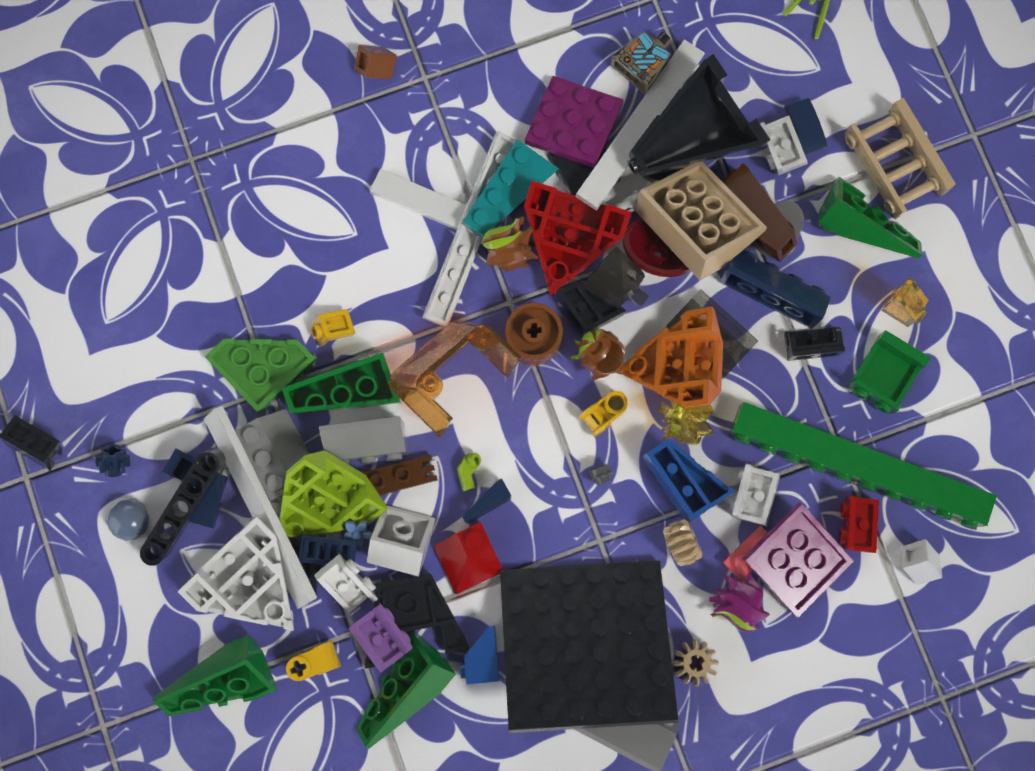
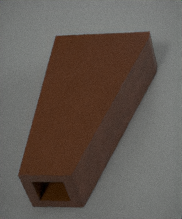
(779, 236)

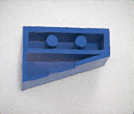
(685, 481)

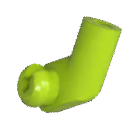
(466, 469)

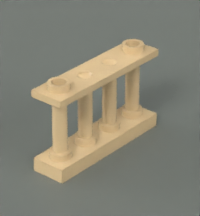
(912, 137)

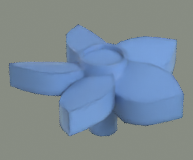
(357, 532)

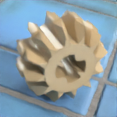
(682, 542)
(704, 664)

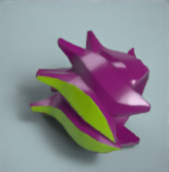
(740, 603)

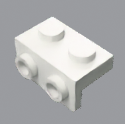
(784, 146)
(754, 495)
(345, 583)

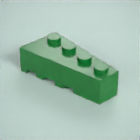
(349, 386)

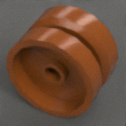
(537, 319)

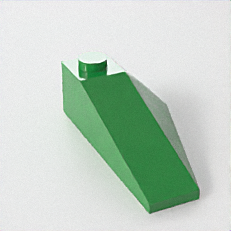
(408, 688)

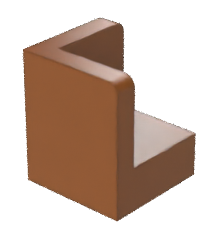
(375, 62)

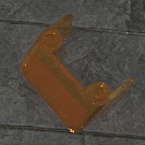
(420, 385)

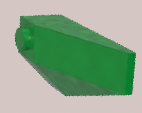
(855, 219)
(226, 675)

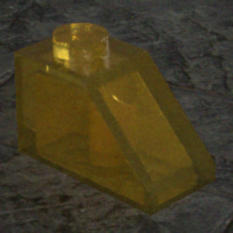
(906, 303)

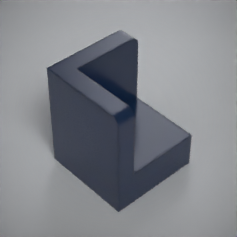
(179, 465)

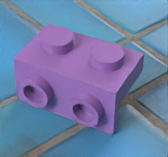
(381, 637)

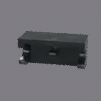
(814, 343)
(31, 442)

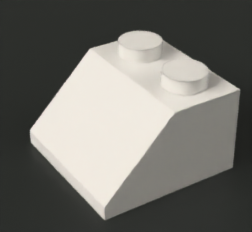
(400, 540)

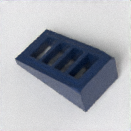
(493, 498)
(304, 545)

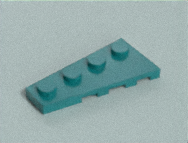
(507, 187)

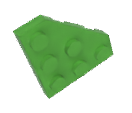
(260, 367)

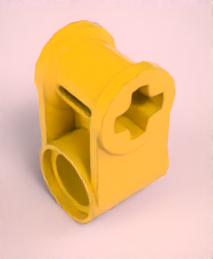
(603, 413)
(317, 661)

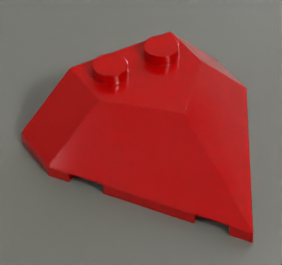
(570, 232)

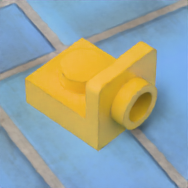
(332, 326)

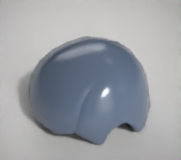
(128, 519)

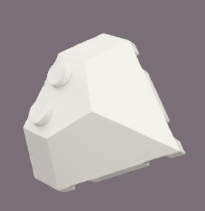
(243, 580)

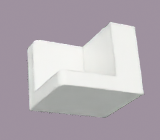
(921, 562)

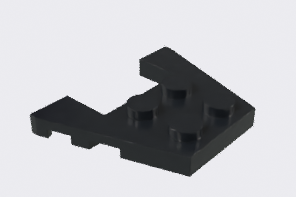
(420, 605)

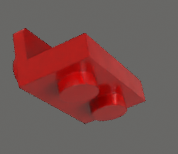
(859, 524)

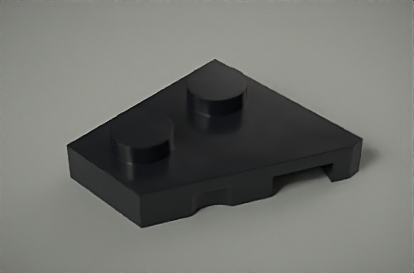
(586, 308)

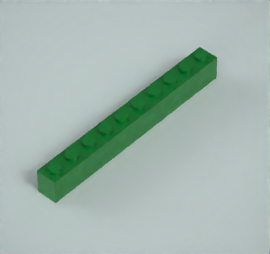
(862, 465)

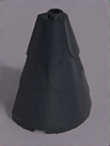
(696, 126)

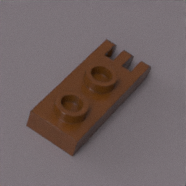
(401, 475)

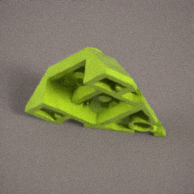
(325, 494)

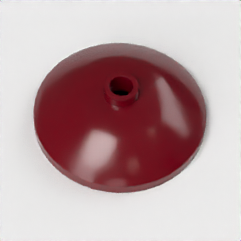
(651, 252)

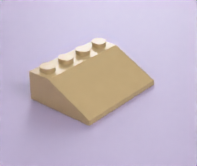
(699, 218)

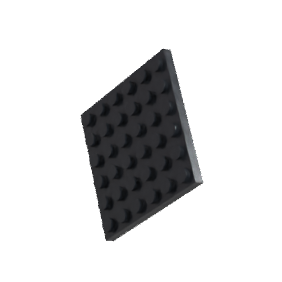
(586, 647)

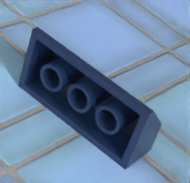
(776, 289)

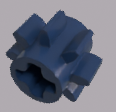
(112, 460)

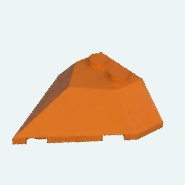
(682, 360)

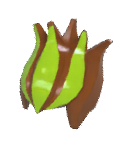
(509, 246)
(600, 353)

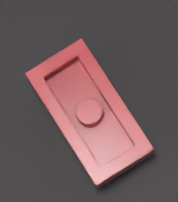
(734, 561)

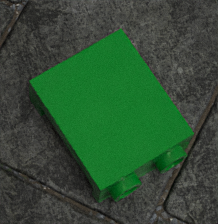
(887, 372)

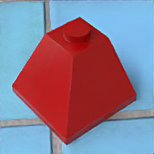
(468, 558)

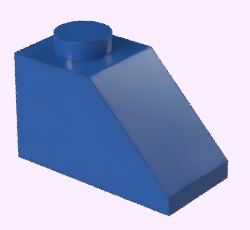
(481, 661)

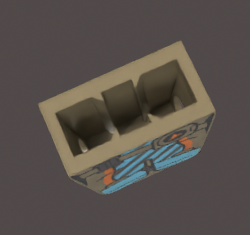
(642, 59)

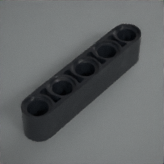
(173, 515)

